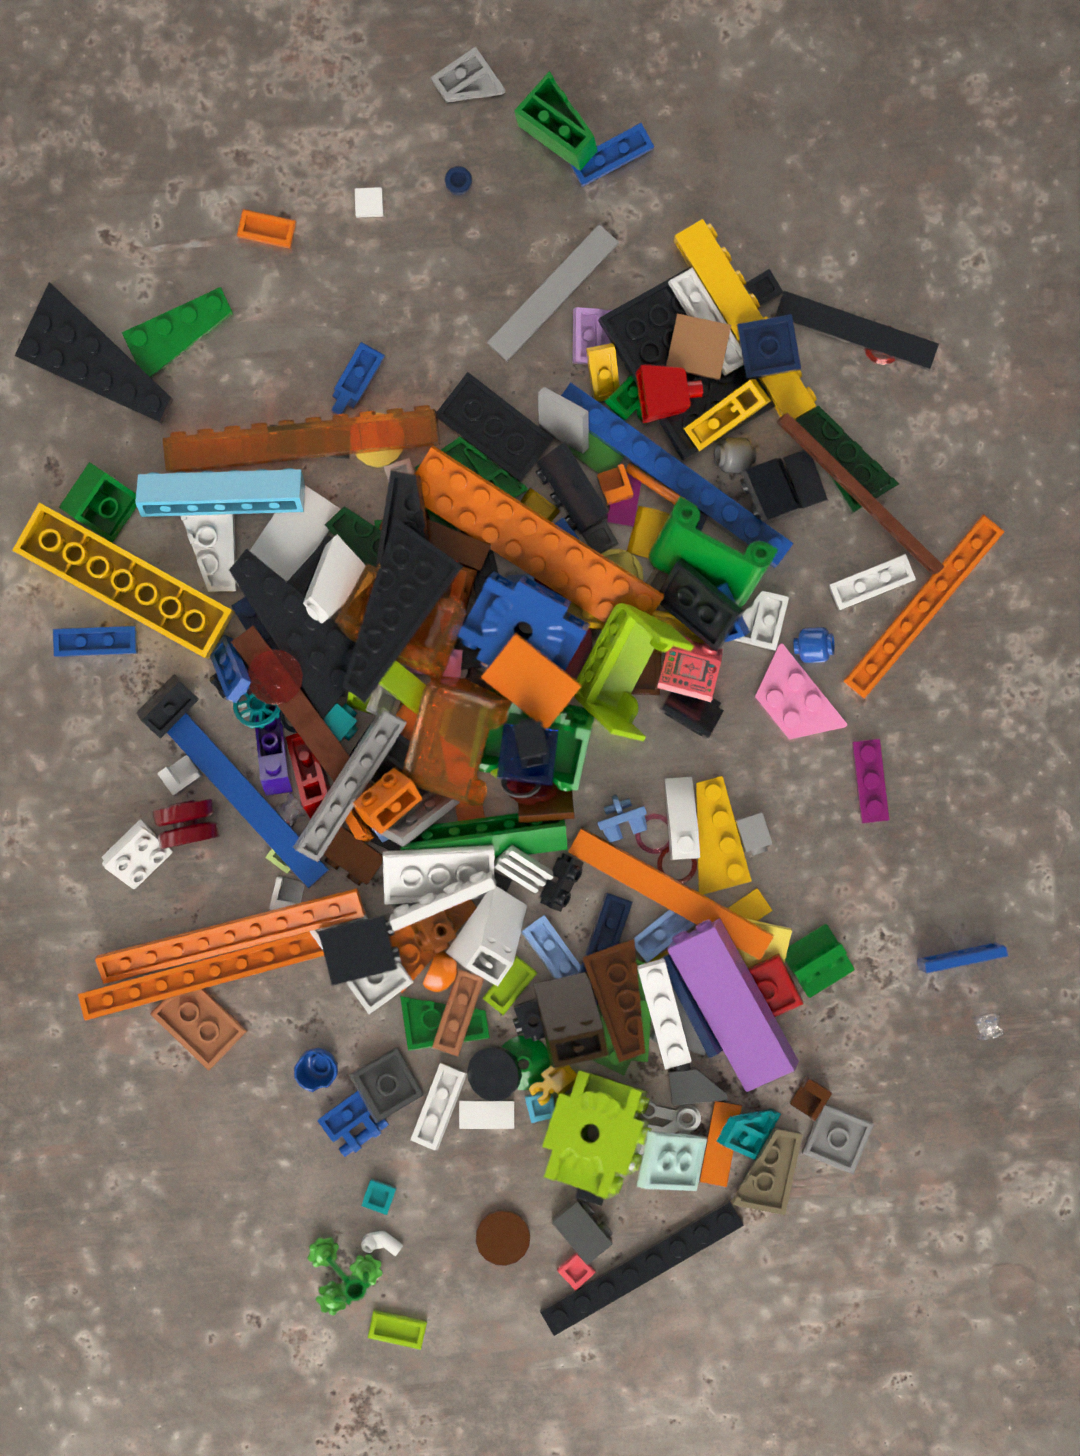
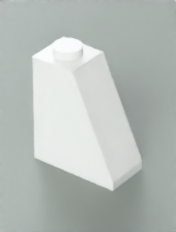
(332, 580)

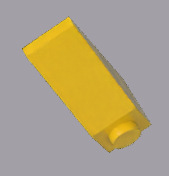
(727, 414)

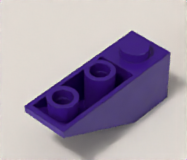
(273, 757)

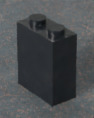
(359, 949)

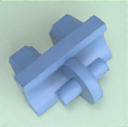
(635, 817)

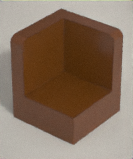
(810, 1098)

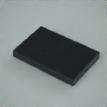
(699, 605)

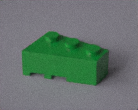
(556, 123)

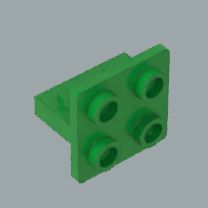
(818, 960)

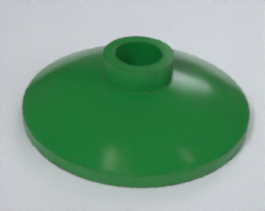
(535, 1053)

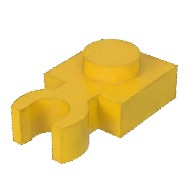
(555, 1080)

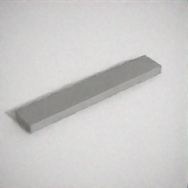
(553, 293)
(350, 784)

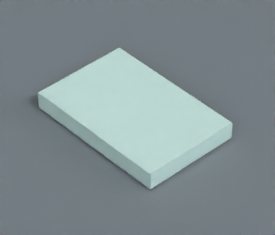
(672, 1161)

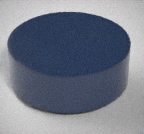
(458, 180)

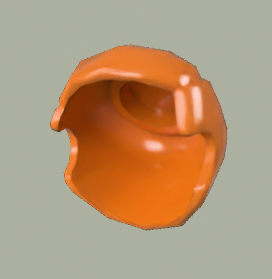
(441, 972)

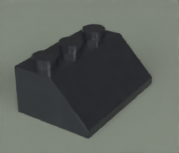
(571, 489)

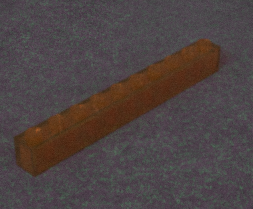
(302, 440)

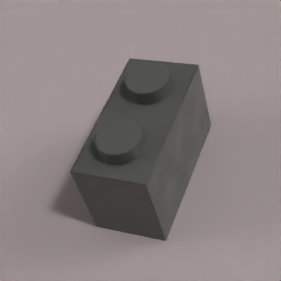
(582, 1230)

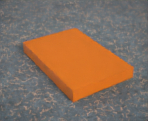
(531, 681)

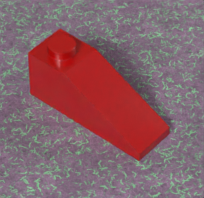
(309, 774)

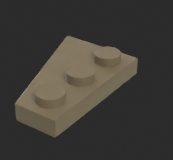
(772, 1174)

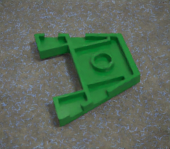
(480, 464)

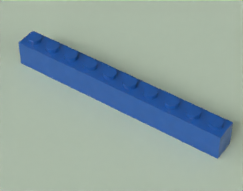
(664, 467)

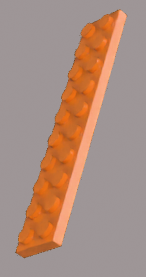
(529, 539)

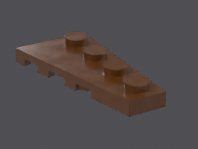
(617, 991)

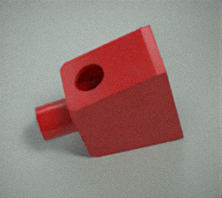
(665, 391)

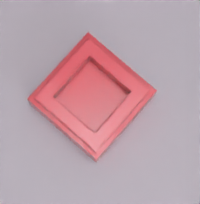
(576, 1271)

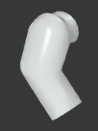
(379, 1240)

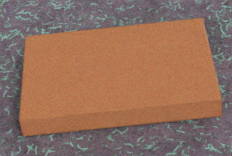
(200, 1025)

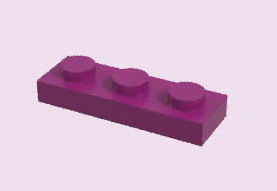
(870, 781)

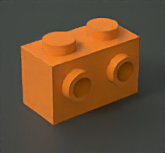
(387, 801)

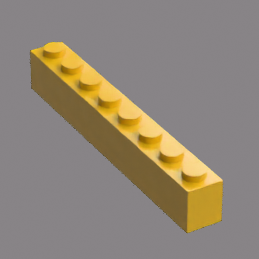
(736, 306)

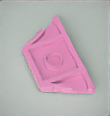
(795, 699)

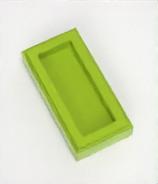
(512, 985)
(397, 1329)

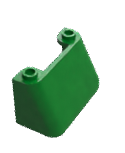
(707, 555)
(573, 740)

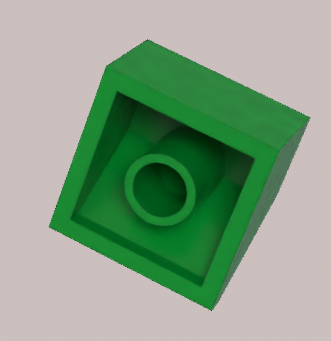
(100, 502)

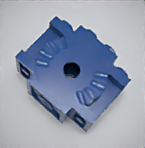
(505, 604)

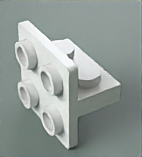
(135, 855)

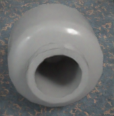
(734, 455)

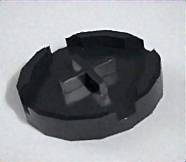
(494, 1073)

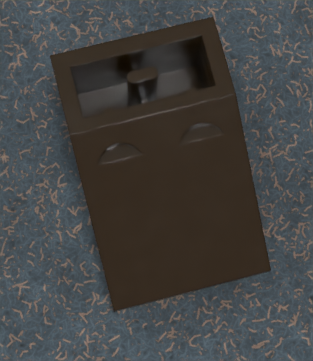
(570, 1020)

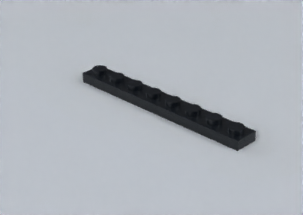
(641, 1268)

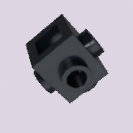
(524, 1012)

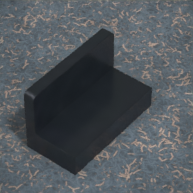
(167, 706)

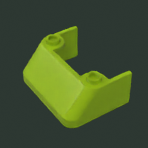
(617, 665)

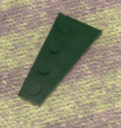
(848, 454)
(357, 533)

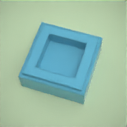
(538, 1112)

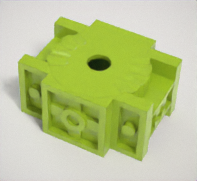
(616, 1113)

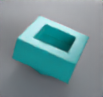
(378, 1196)

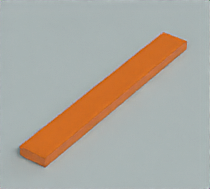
(923, 606)
(668, 891)

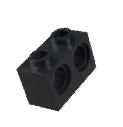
(531, 743)

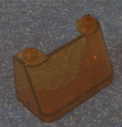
(432, 643)
(452, 738)

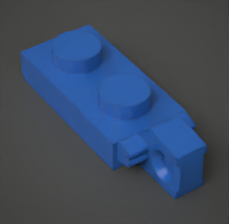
(356, 378)

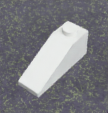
(681, 819)

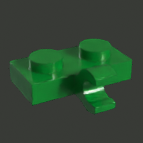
(625, 399)

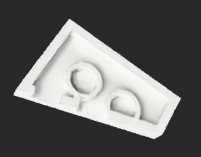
(214, 548)

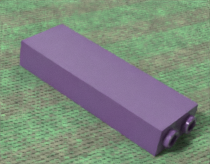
(732, 1004)

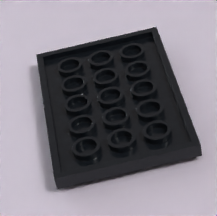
(643, 336)

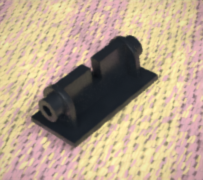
(558, 894)

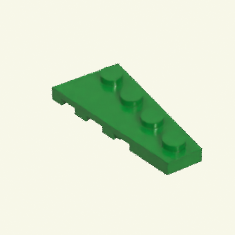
(166, 336)

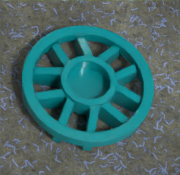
(254, 708)

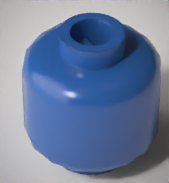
(814, 645)

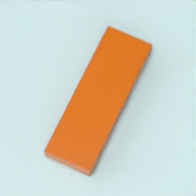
(718, 1157)

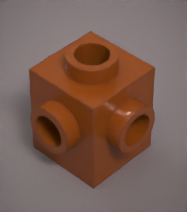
(434, 932)

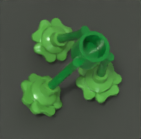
(353, 1287)

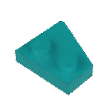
(748, 1131)

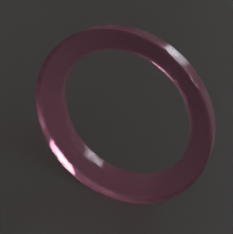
(642, 845)

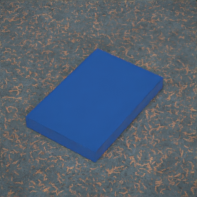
(962, 957)

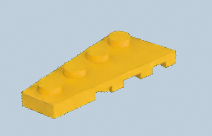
(721, 851)

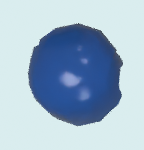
(316, 1069)

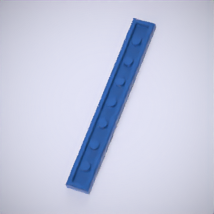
(245, 798)

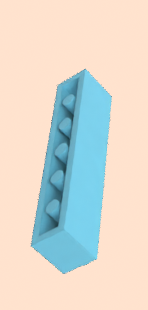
(220, 492)

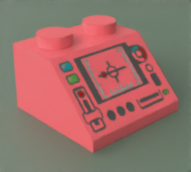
(691, 672)

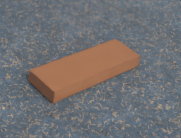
(458, 1012)

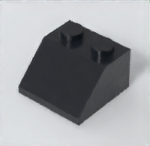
(693, 713)

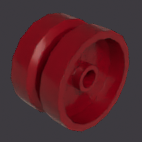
(186, 823)

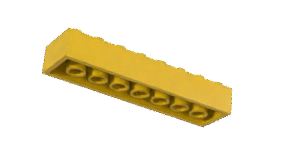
(123, 581)

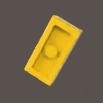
(602, 371)

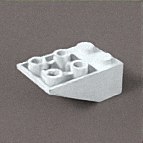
(490, 936)

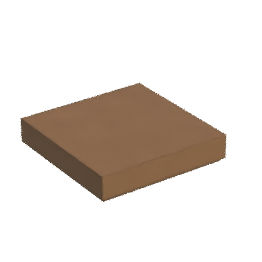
(699, 346)

